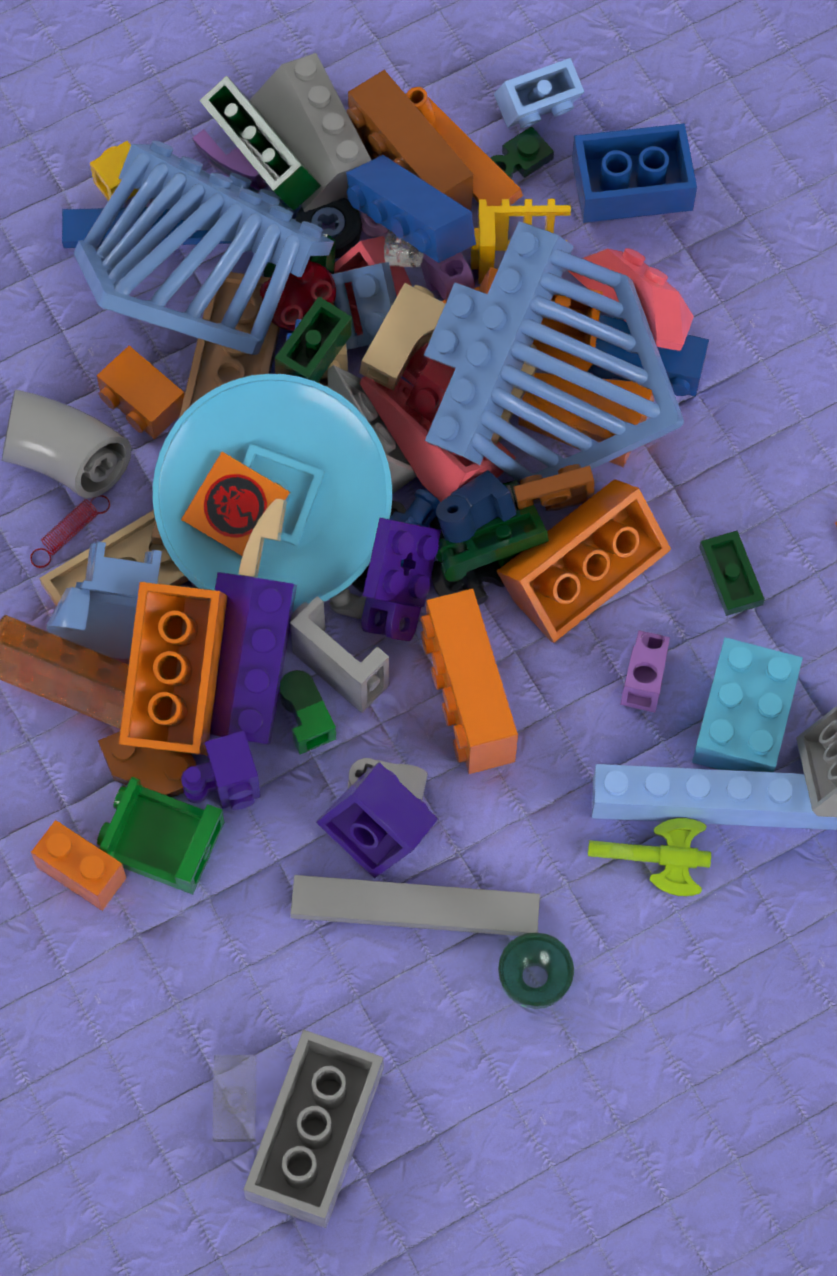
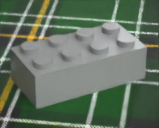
(314, 1128)

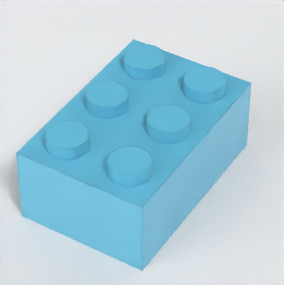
(747, 708)

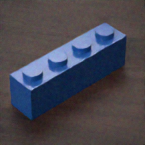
(411, 208)
(681, 366)

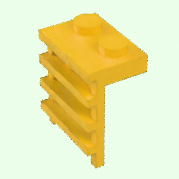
(494, 226)

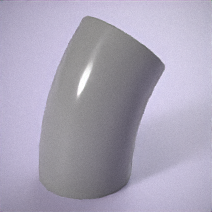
(64, 444)

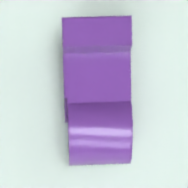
(444, 274)
(645, 671)

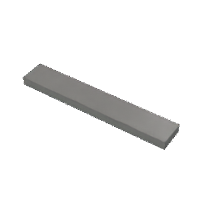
(414, 905)

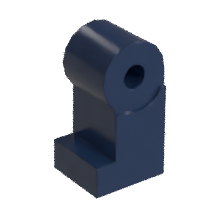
(474, 507)

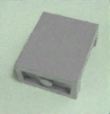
(354, 680)

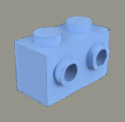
(539, 93)

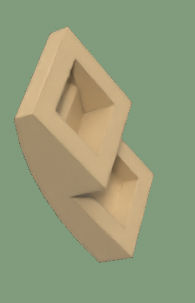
(267, 527)

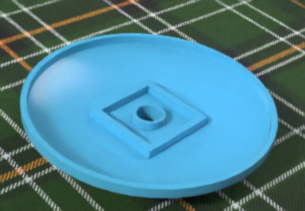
(298, 439)

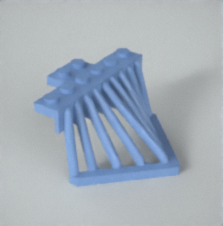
(206, 202)
(492, 338)

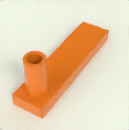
(488, 178)

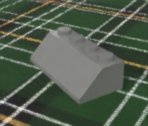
(313, 124)
(819, 763)

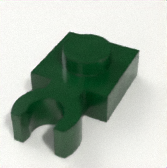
(524, 154)

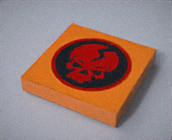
(229, 505)

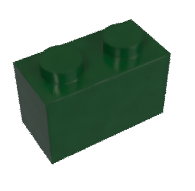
(314, 342)

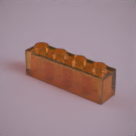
(62, 671)

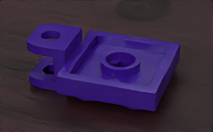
(398, 589)

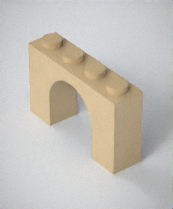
(405, 331)

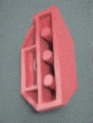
(662, 304)

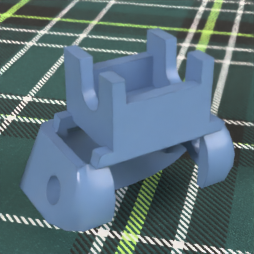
(104, 605)

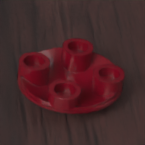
(301, 294)

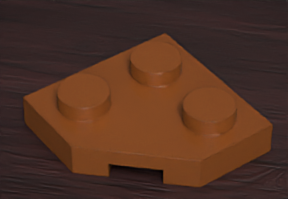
(566, 489)
(155, 768)

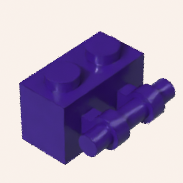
(228, 771)

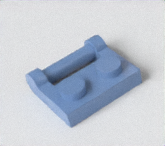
(373, 295)

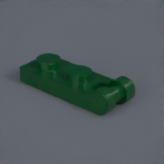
(492, 543)

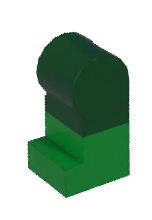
(303, 699)

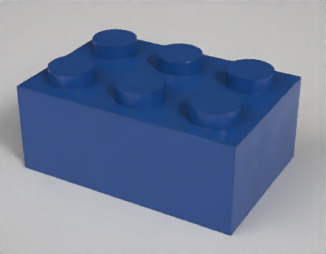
(634, 173)

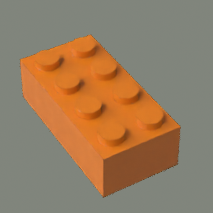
(469, 682)

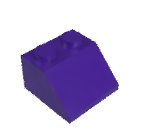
(377, 820)

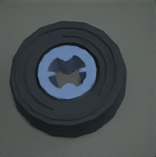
(346, 220)

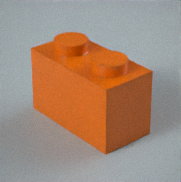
(140, 393)
(78, 865)

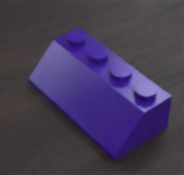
(251, 655)

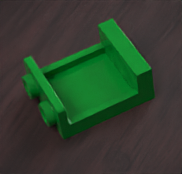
(161, 836)

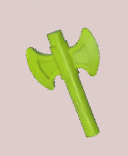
(675, 856)

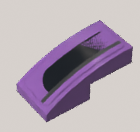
(231, 163)

